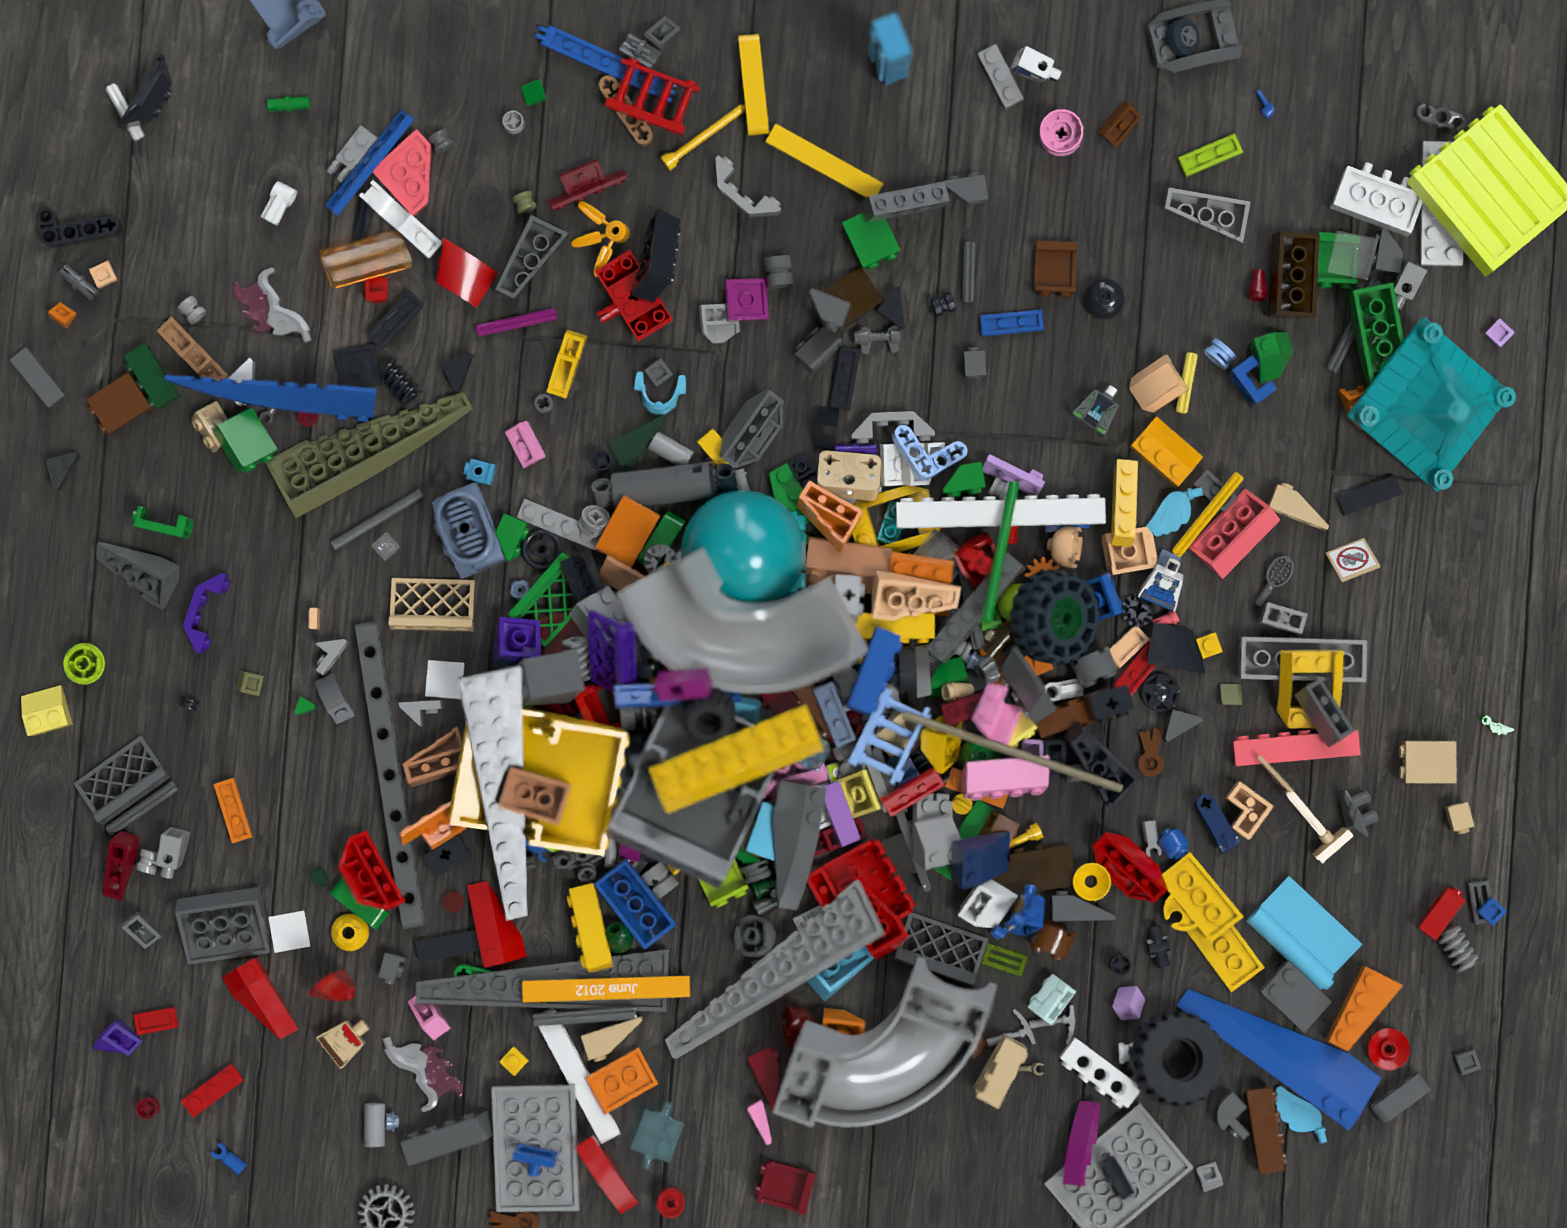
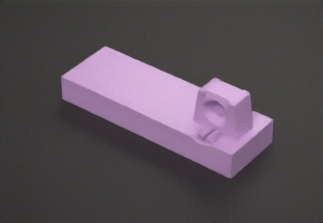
(1028, 482)

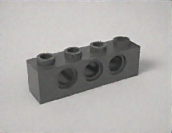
(905, 202)

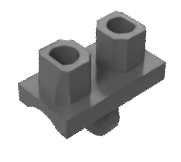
(640, 50)

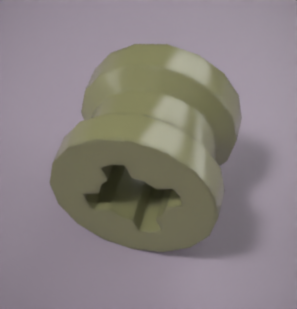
(524, 202)

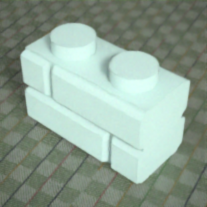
(1051, 999)

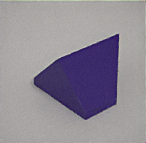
(118, 1039)

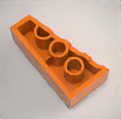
(1361, 1006)

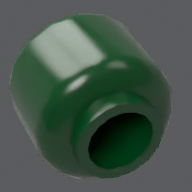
(618, 937)

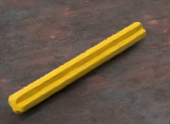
(1207, 514)

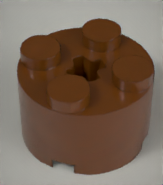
(1052, 939)

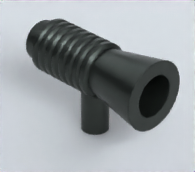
(766, 905)

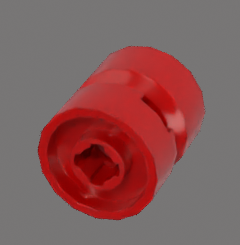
(671, 1202)

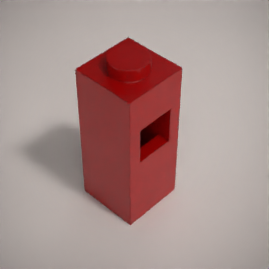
(1441, 912)

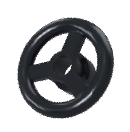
(527, 552)

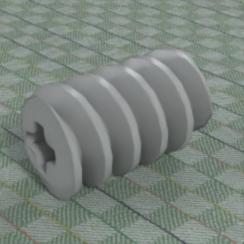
(581, 645)
(1458, 948)

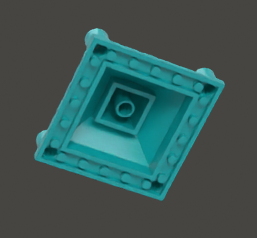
(1429, 404)

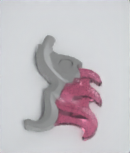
(266, 309)
(429, 1069)

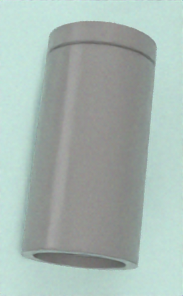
(670, 449)
(374, 1124)

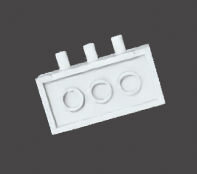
(1377, 199)

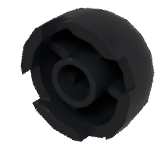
(1104, 307)

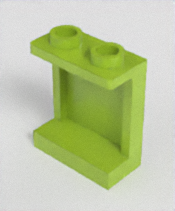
(733, 885)

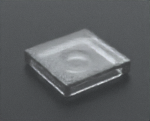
(1352, 255)

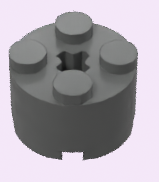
(1094, 666)

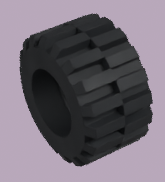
(709, 729)

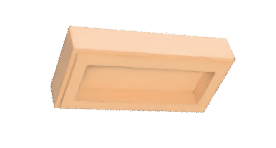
(1128, 645)

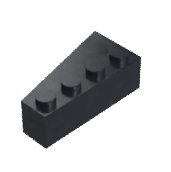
(657, 257)
(1100, 762)

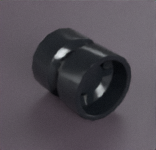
(648, 668)

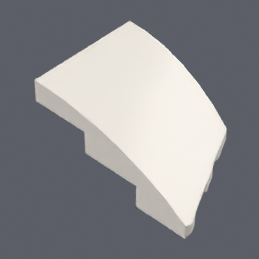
(896, 469)

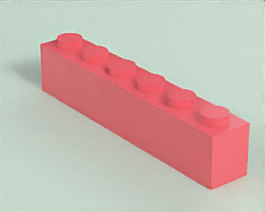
(1291, 748)

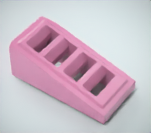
(759, 1117)

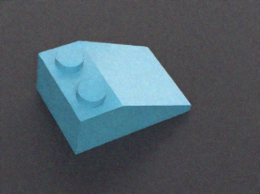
(837, 975)

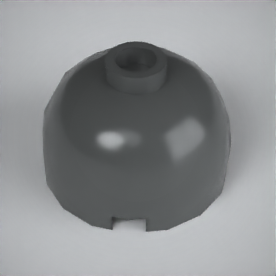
(755, 936)

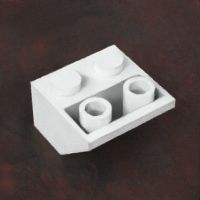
(987, 904)

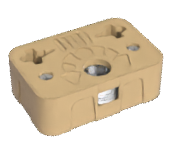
(850, 474)

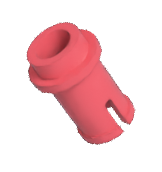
(1167, 619)

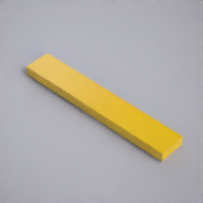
(823, 162)

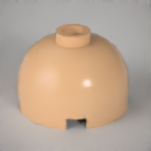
(1066, 546)

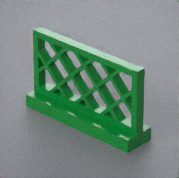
(536, 592)

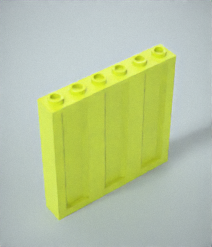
(1491, 189)

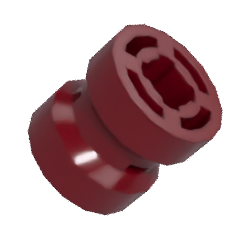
(145, 1105)

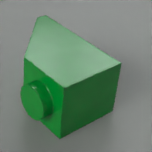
(950, 672)

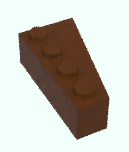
(806, 696)
(1065, 717)

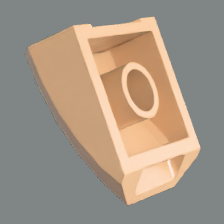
(1157, 385)
(1130, 559)

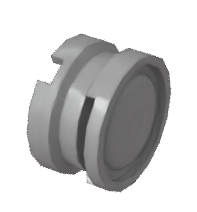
(593, 521)

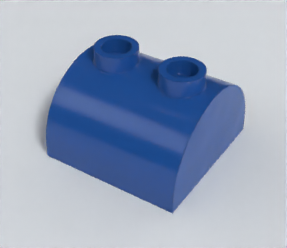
(1106, 595)

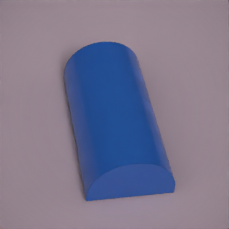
(635, 904)

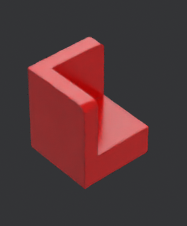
(377, 290)

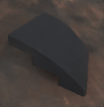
(1174, 648)

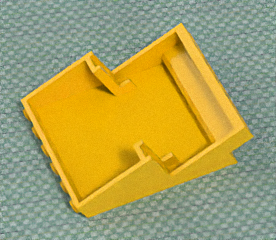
(566, 751)

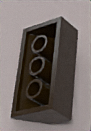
(1293, 275)

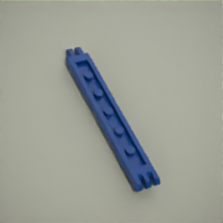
(595, 58)

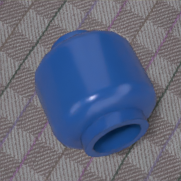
(1173, 843)

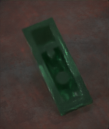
(633, 444)

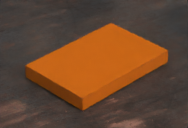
(627, 531)
(621, 1081)

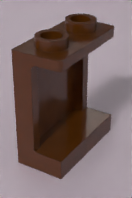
(1055, 268)
(118, 404)

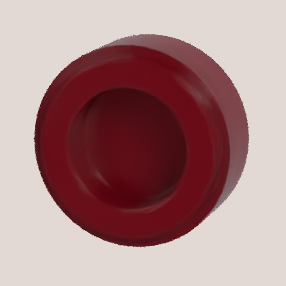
(307, 420)

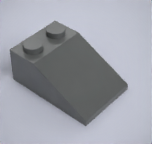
(1294, 995)

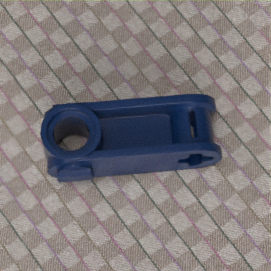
(1218, 826)

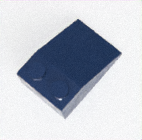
(979, 858)

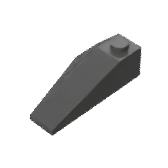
(146, 572)

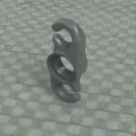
(1451, 115)

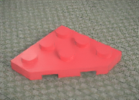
(407, 172)

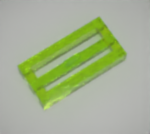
(987, 954)

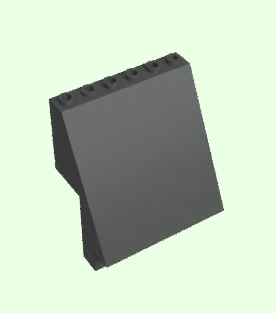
(695, 838)

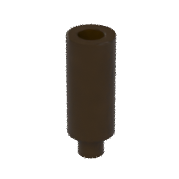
(999, 642)

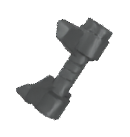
(865, 337)

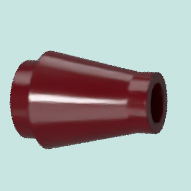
(1257, 289)

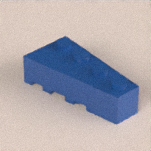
(873, 672)

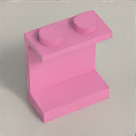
(995, 717)

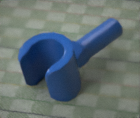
(1268, 109)

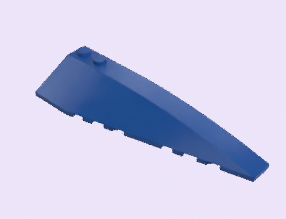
(332, 401)
(1312, 1069)

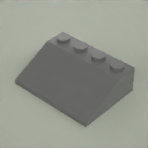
(222, 925)

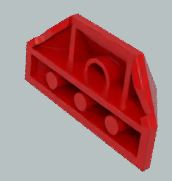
(1129, 867)
(368, 875)

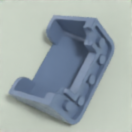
(288, 18)

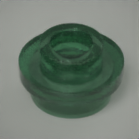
(318, 877)

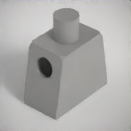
(1413, 277)
(172, 843)

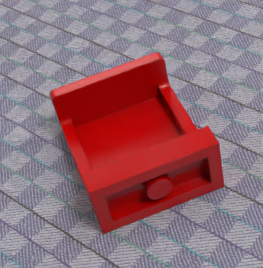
(591, 706)

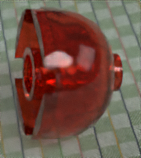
(795, 1021)

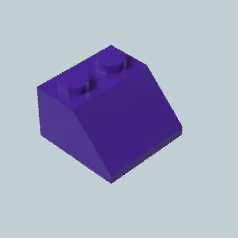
(516, 641)

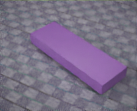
(840, 815)

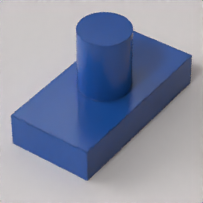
(535, 1158)

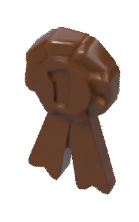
(1151, 762)
(521, 1220)

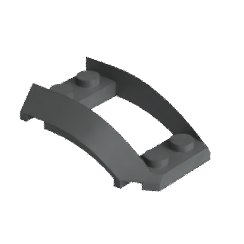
(1222, 28)

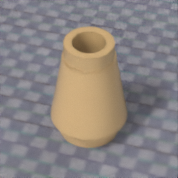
(956, 691)

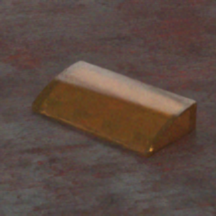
(365, 258)

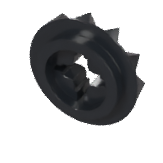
(1129, 614)

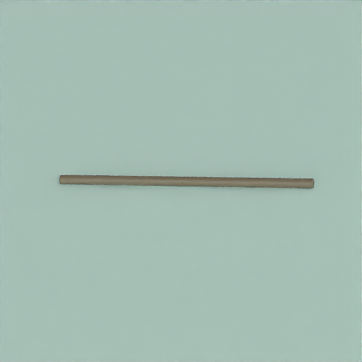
(1012, 751)

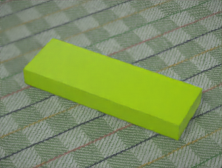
(1210, 155)

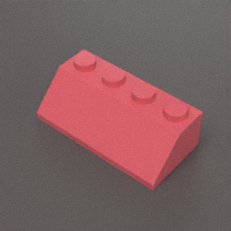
(1234, 533)

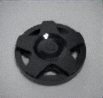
(1160, 692)

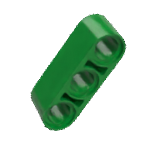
(664, 534)
(371, 915)

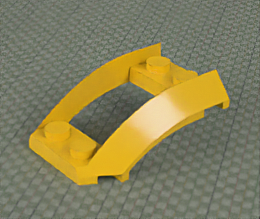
(865, 533)
(1306, 661)

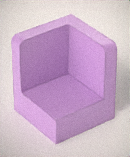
(1033, 746)
(1128, 1003)

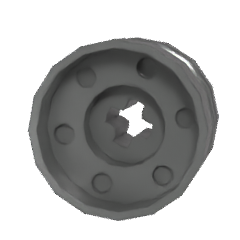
(631, 715)

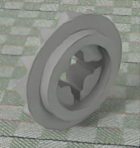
(658, 551)

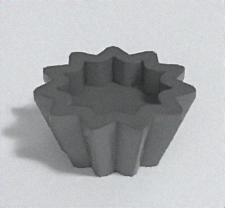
(987, 670)

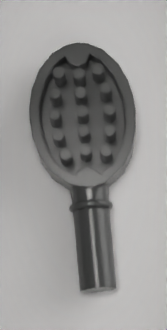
(1276, 575)

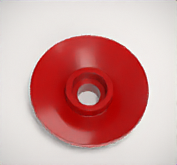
(1399, 1049)

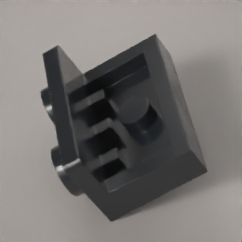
(582, 575)

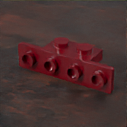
(584, 181)

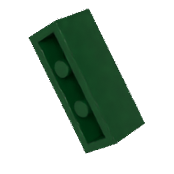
(151, 377)

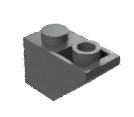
(969, 189)
(1387, 255)

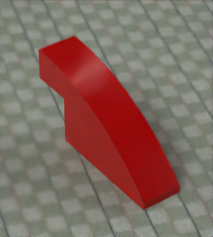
(606, 1174)

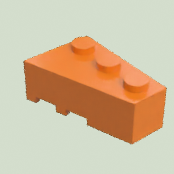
(829, 514)

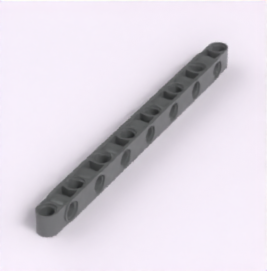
(388, 758)

